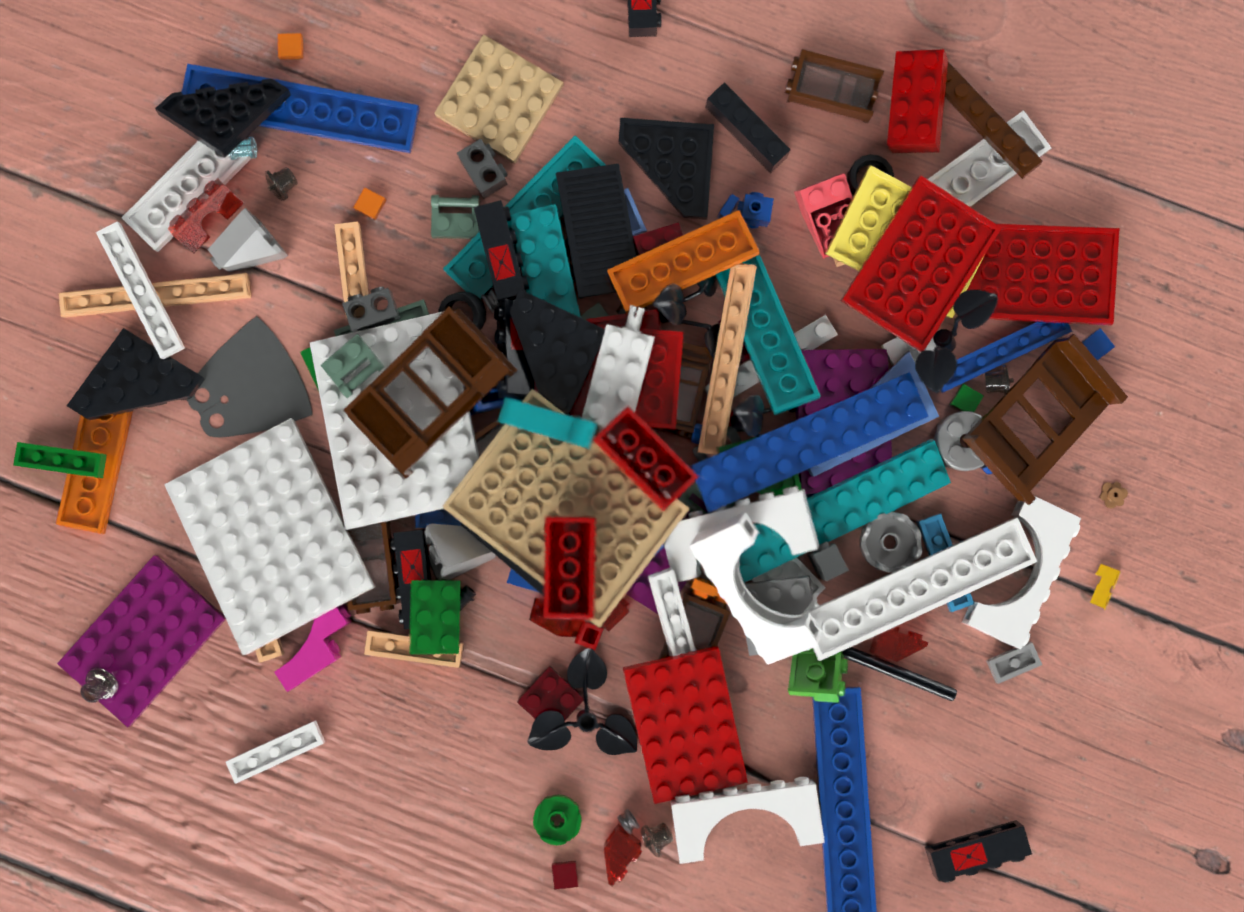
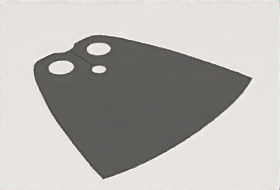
(256, 379)

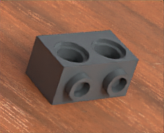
(479, 170)
(372, 316)
(827, 561)

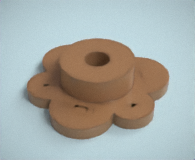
(1108, 491)

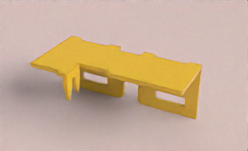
(1102, 589)

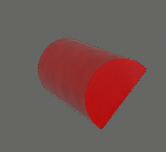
(645, 458)
(569, 567)

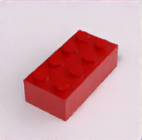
(917, 101)

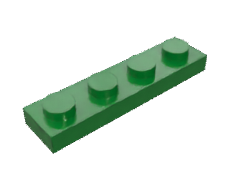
(60, 460)

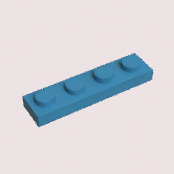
(936, 539)

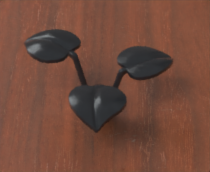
(673, 310)
(939, 366)
(749, 417)
(551, 732)

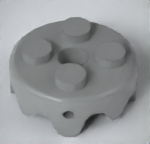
(948, 441)
(907, 544)

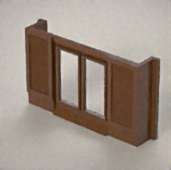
(465, 354)
(1077, 385)

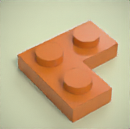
(704, 588)

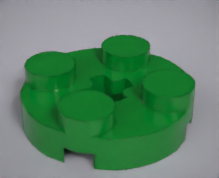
(545, 826)

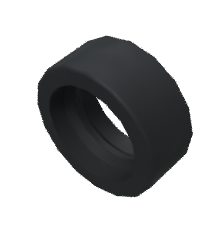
(873, 160)
(472, 300)

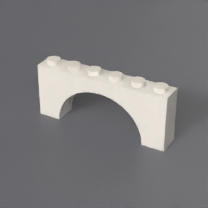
(784, 513)
(1051, 534)
(771, 632)
(792, 801)

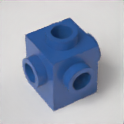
(762, 207)

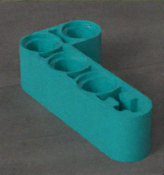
(548, 423)

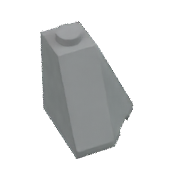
(245, 244)
(454, 551)

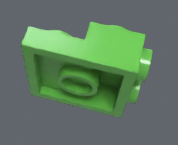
(816, 677)

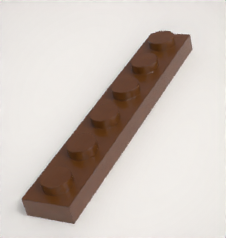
(990, 124)

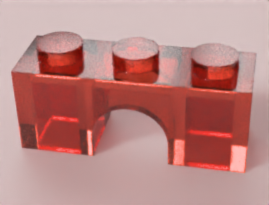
(188, 226)

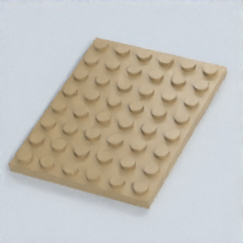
(537, 476)

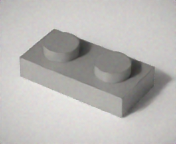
(1013, 662)

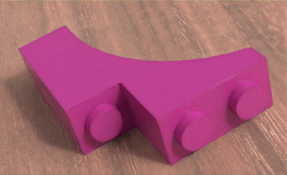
(317, 650)

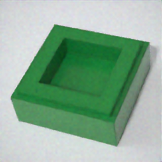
(966, 399)

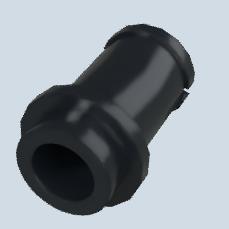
(466, 595)

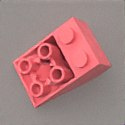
(824, 207)

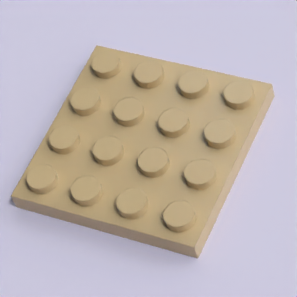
(499, 98)

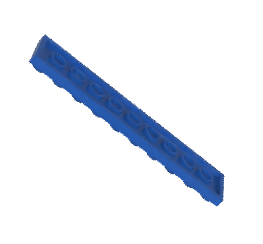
(324, 111)
(808, 441)
(844, 804)

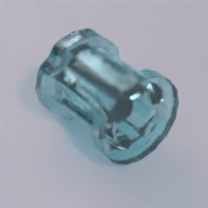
(245, 149)

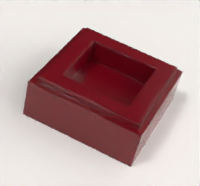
(565, 875)

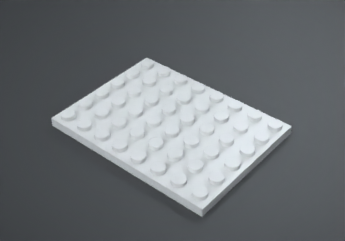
(366, 480)
(268, 536)

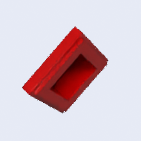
(589, 635)

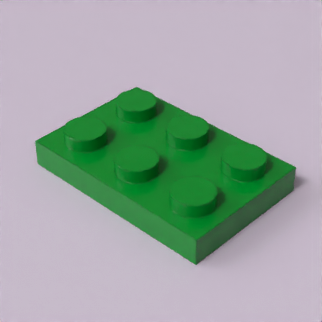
(434, 617)

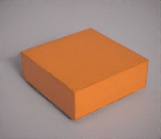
(290, 46)
(369, 203)

